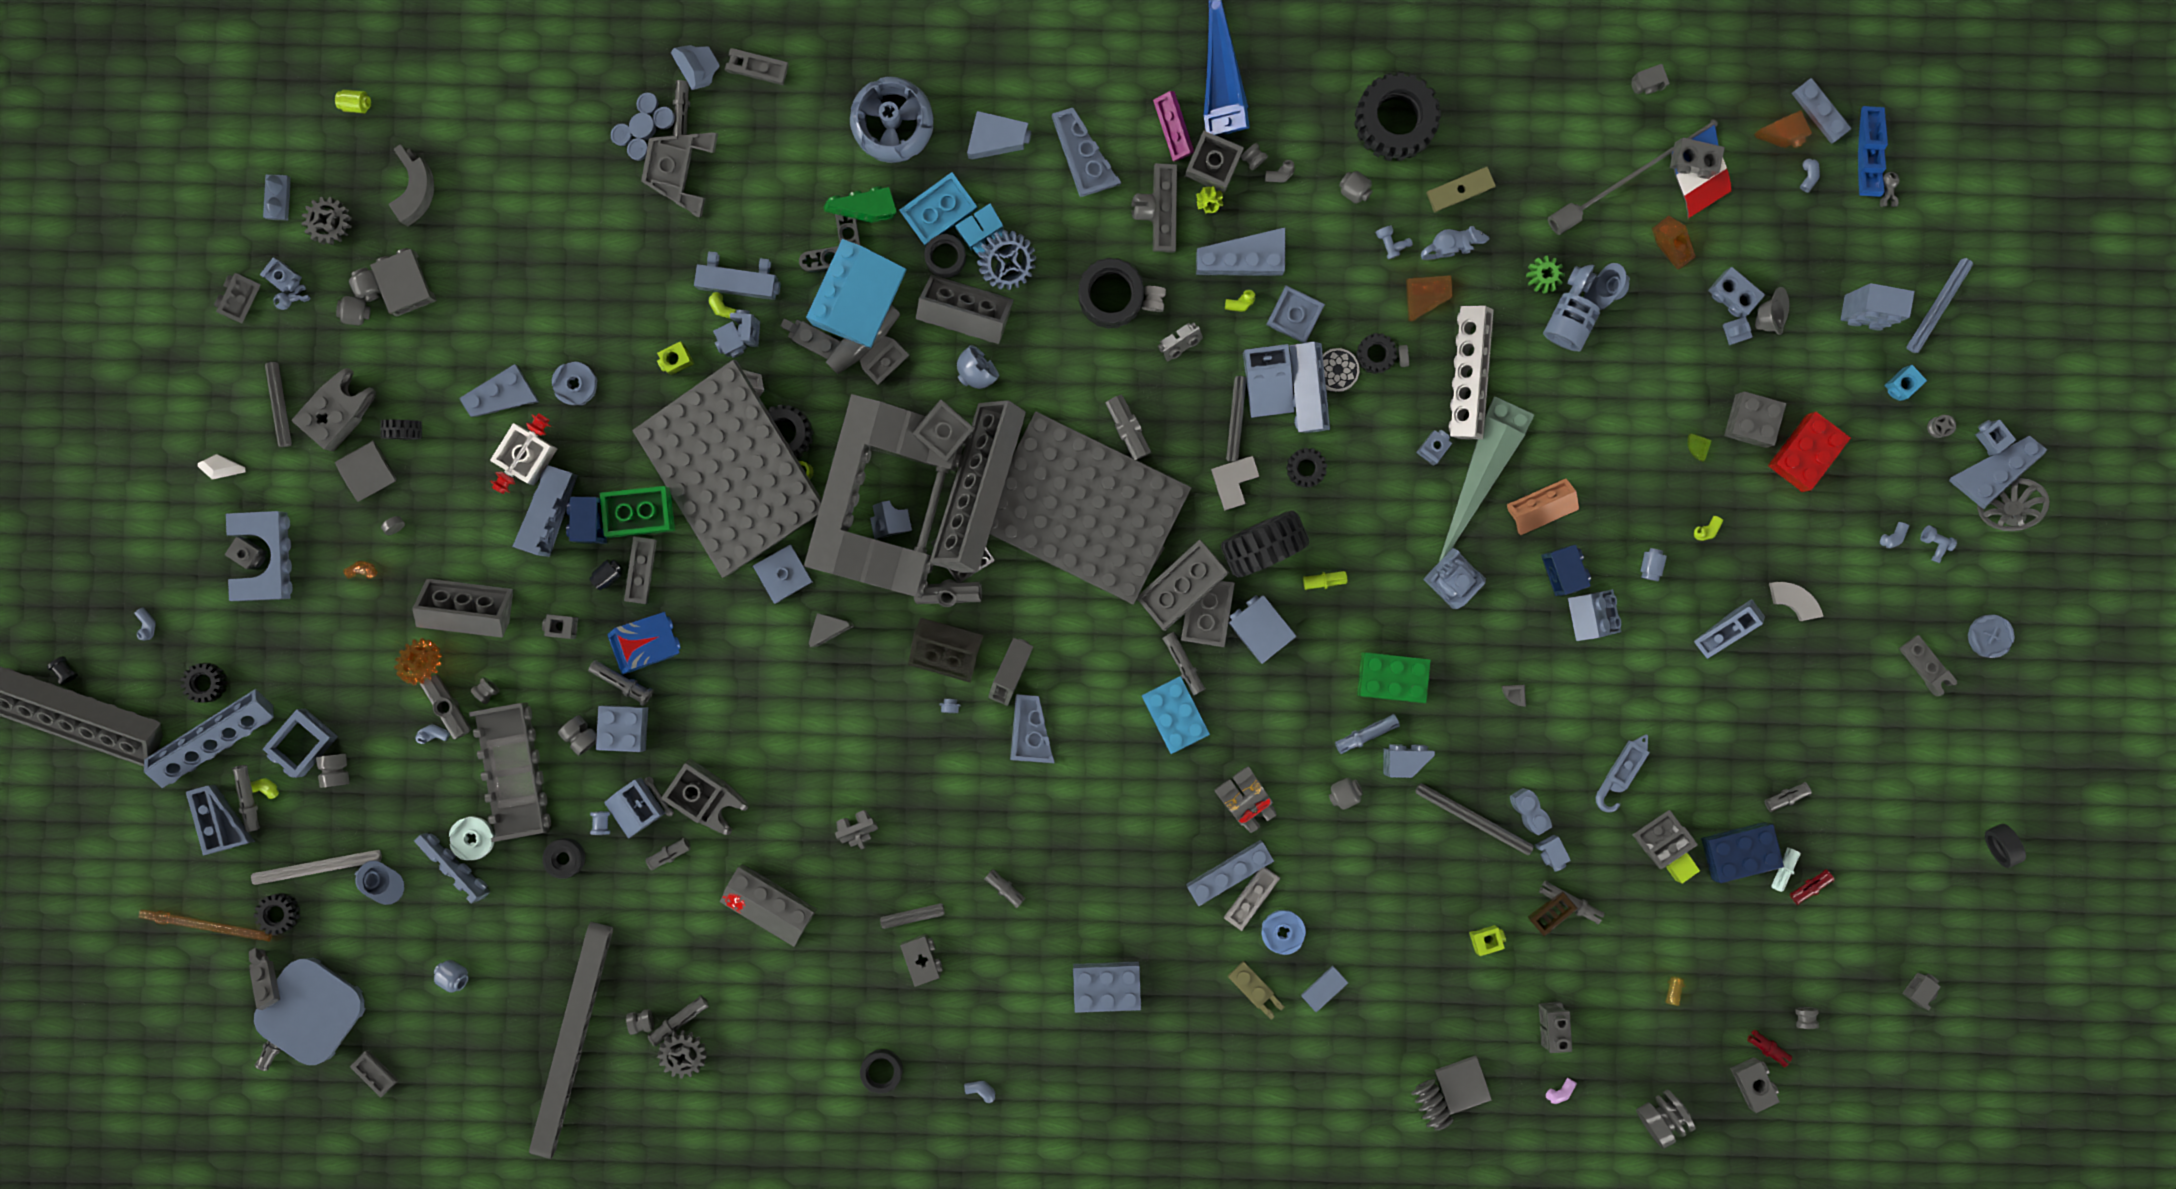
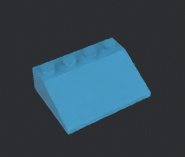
(856, 294)

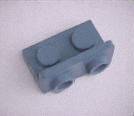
(748, 327)

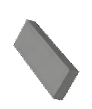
(1251, 898)

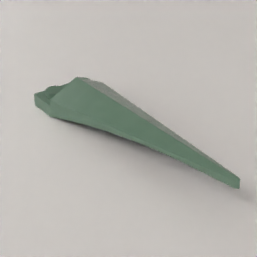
(1503, 432)

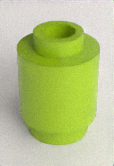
(352, 101)

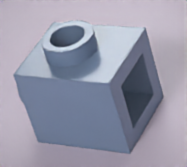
(729, 341)

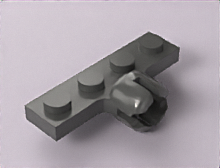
(1160, 207)

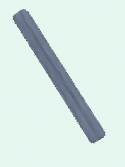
(1939, 305)

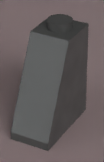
(1010, 671)

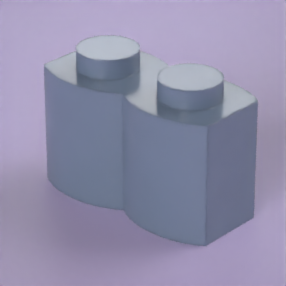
(1528, 806)

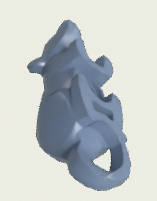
(1451, 241)

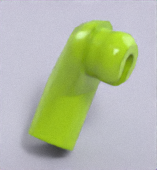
(1242, 303)
(718, 306)
(266, 787)

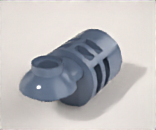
(1574, 314)

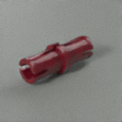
(1812, 887)
(1769, 1048)

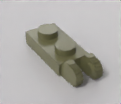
(1254, 988)

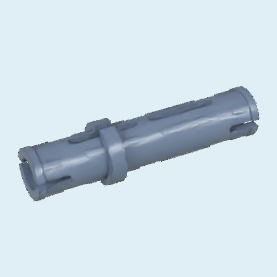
(1372, 731)

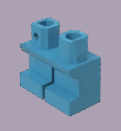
(973, 234)

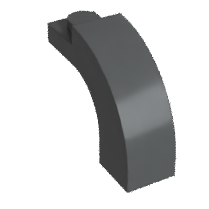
(420, 188)

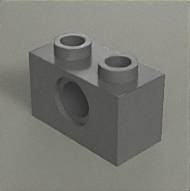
(1745, 1076)

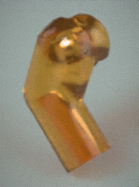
(360, 567)

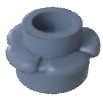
(949, 706)

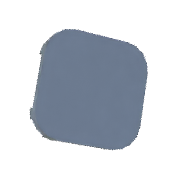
(312, 1012)

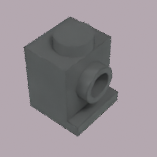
(1650, 80)
(551, 622)
(1922, 990)

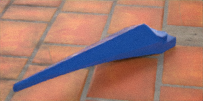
(1225, 97)

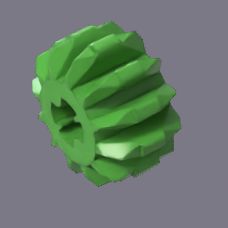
(1537, 274)

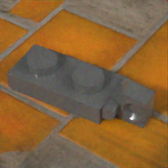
(810, 338)
(263, 979)

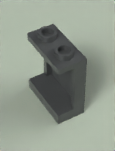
(402, 282)

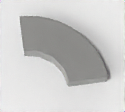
(1797, 599)

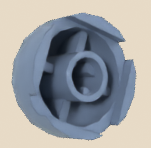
(975, 369)

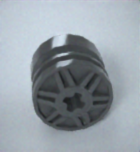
(1665, 1119)

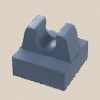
(1737, 330)

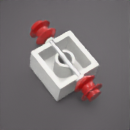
(523, 454)

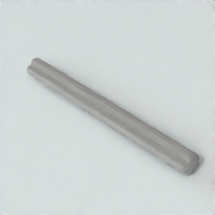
(315, 867)

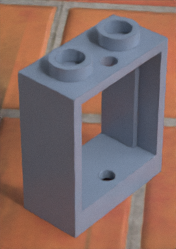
(315, 727)

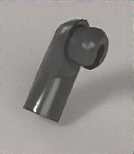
(1282, 174)

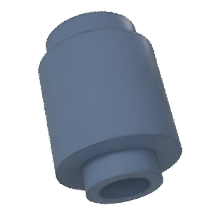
(1653, 564)

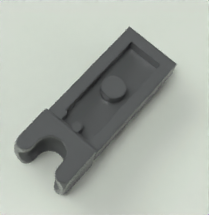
(1927, 665)

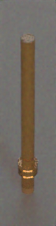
(164, 917)

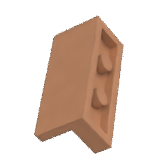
(1544, 506)

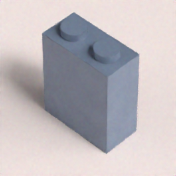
(1261, 628)

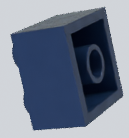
(585, 520)
(1566, 570)

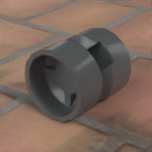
(578, 735)
(332, 770)

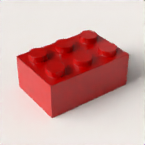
(1809, 452)

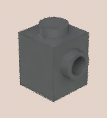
(246, 553)

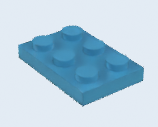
(938, 208)
(1175, 714)

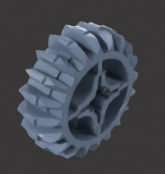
(1011, 252)

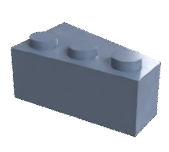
(216, 821)

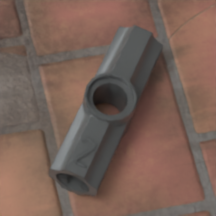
(1128, 427)
(958, 593)
(453, 719)

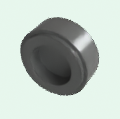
(1403, 355)
(392, 525)

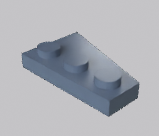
(499, 393)
(1029, 731)

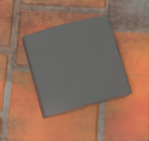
(365, 471)
(1664, 839)
(1463, 1084)

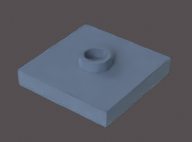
(1295, 314)
(782, 574)

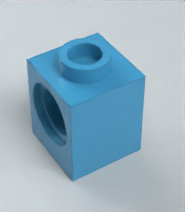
(1911, 377)

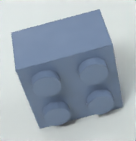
(622, 728)

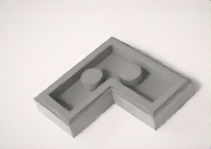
(1228, 479)

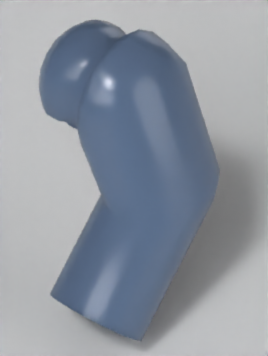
(1813, 174)
(148, 624)

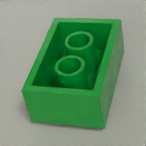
(637, 511)
(1393, 677)

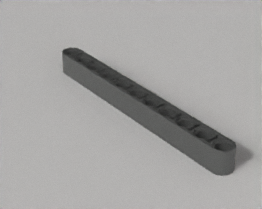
(571, 1040)

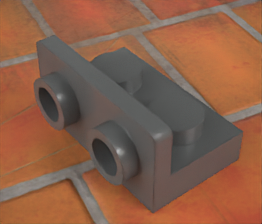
(237, 297)

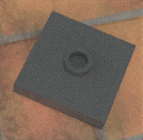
(943, 430)

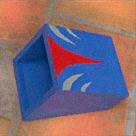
(643, 642)

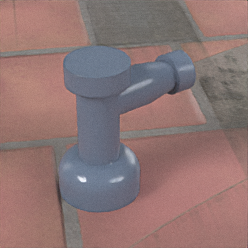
(1392, 248)
(1930, 534)

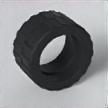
(1115, 267)

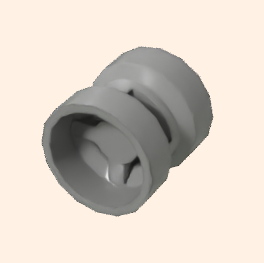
(1153, 298)

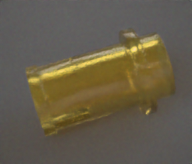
(1674, 990)

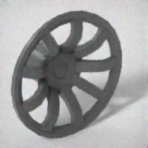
(2015, 509)

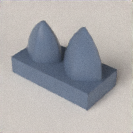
(276, 197)

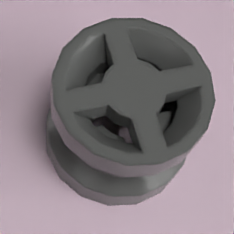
(1254, 156)
(1946, 424)
(485, 690)
(1807, 1017)

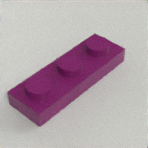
(1173, 126)

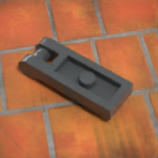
(757, 66)

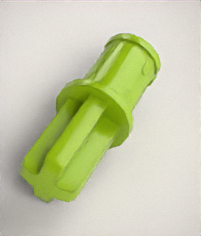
(1324, 580)

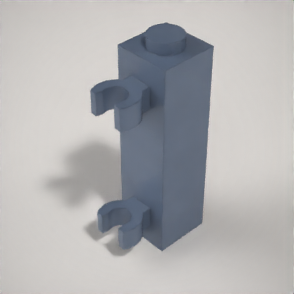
(737, 281)

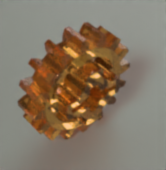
(418, 661)

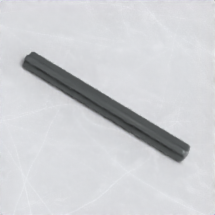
(1474, 819)

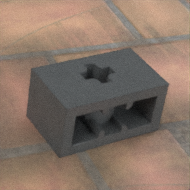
(921, 972)

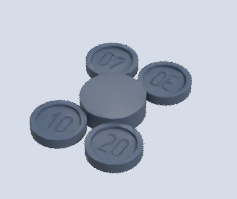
(642, 126)

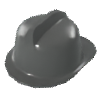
(1773, 313)

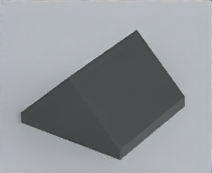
(826, 628)

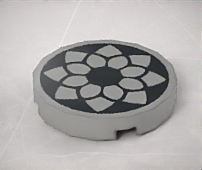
(1340, 369)

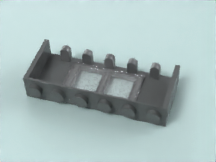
(511, 771)

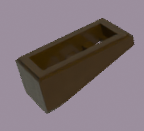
(1551, 924)

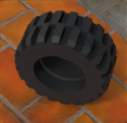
(1409, 91)
(1265, 543)

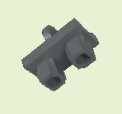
(857, 833)

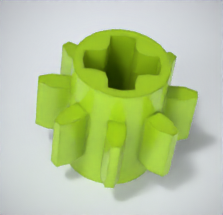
(1209, 199)

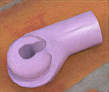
(1562, 1094)

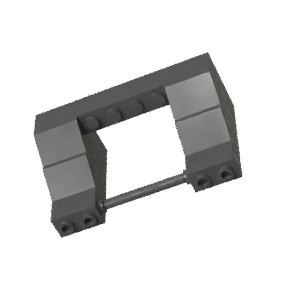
(838, 552)

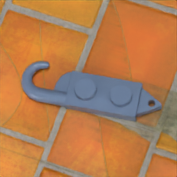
(1623, 771)

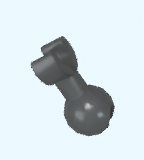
(1890, 183)

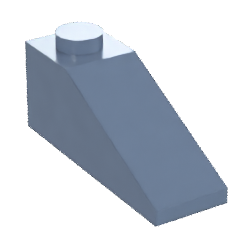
(1730, 629)

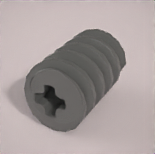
(1433, 1105)

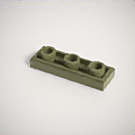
(1472, 185)

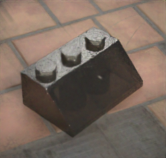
(945, 649)

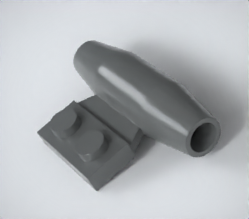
(875, 361)

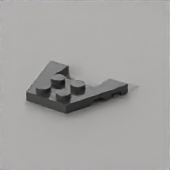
(668, 167)

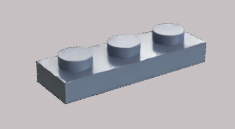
(1821, 111)

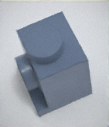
(275, 270)
(2000, 438)
(1427, 449)
(1553, 852)

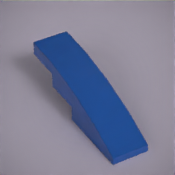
(1872, 151)

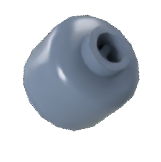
(450, 976)

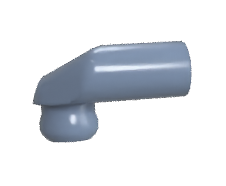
(1896, 538)
(430, 732)
(982, 1089)

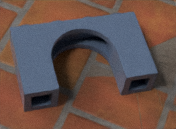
(275, 581)

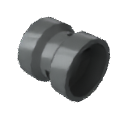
(640, 1021)

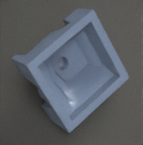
(1455, 579)

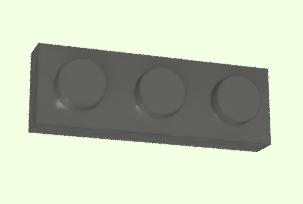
(640, 570)

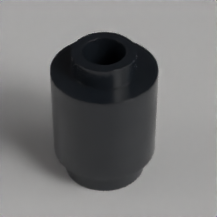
(606, 574)

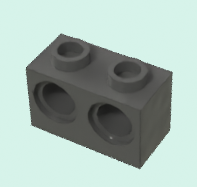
(1697, 152)

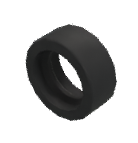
(945, 239)
(2005, 845)
(864, 1073)

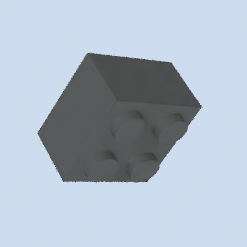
(1214, 161)
(1755, 419)

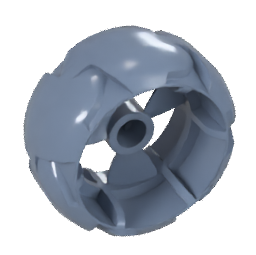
(916, 107)

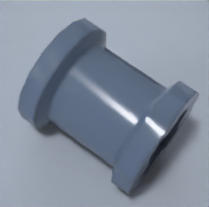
(600, 823)

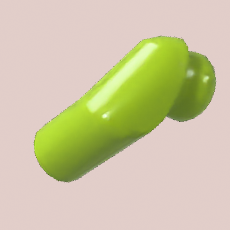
(1710, 531)

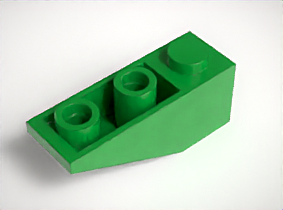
(867, 206)

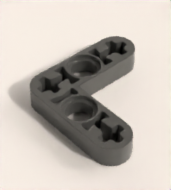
(813, 254)

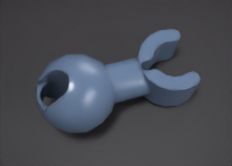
(286, 299)

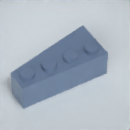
(1246, 256)
(546, 512)

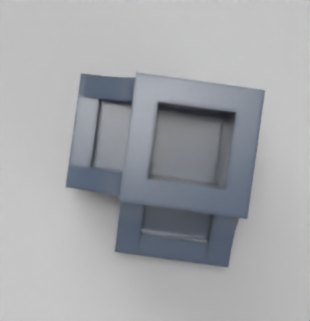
(889, 520)

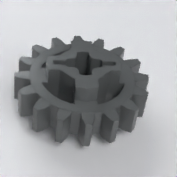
(318, 217)
(686, 1063)

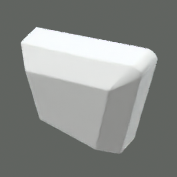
(219, 467)

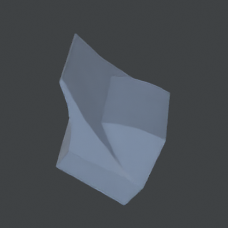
(696, 64)

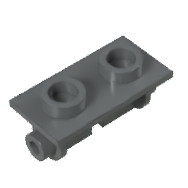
(1188, 337)

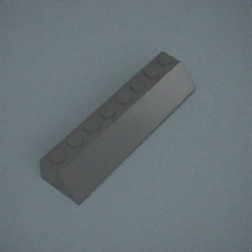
(978, 487)
(78, 717)

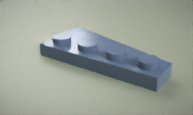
(1083, 156)
(1995, 474)
(450, 866)

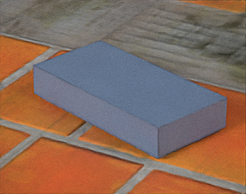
(1324, 989)

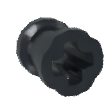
(62, 670)

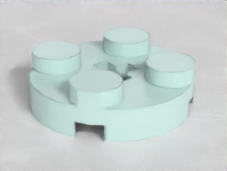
(459, 838)

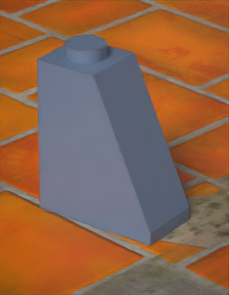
(996, 136)

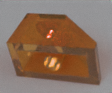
(1786, 132)
(1674, 241)

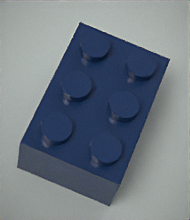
(1742, 852)

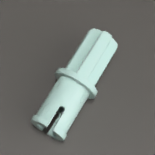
(1789, 860)

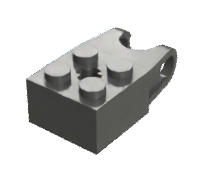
(336, 405)
(708, 802)

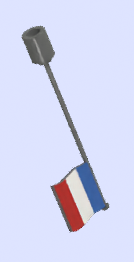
(1696, 191)

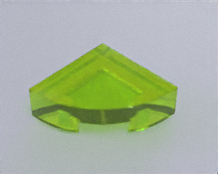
(1698, 446)

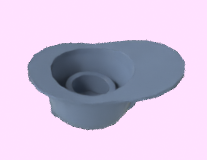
(1608, 286)
(379, 882)

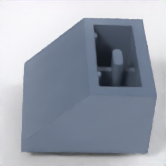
(1594, 615)
(1405, 762)
(634, 807)

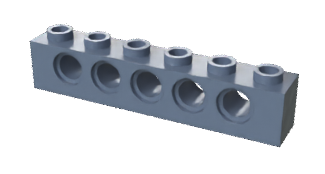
(221, 728)

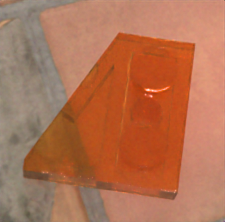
(1426, 294)

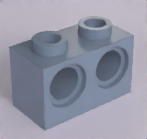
(1738, 287)

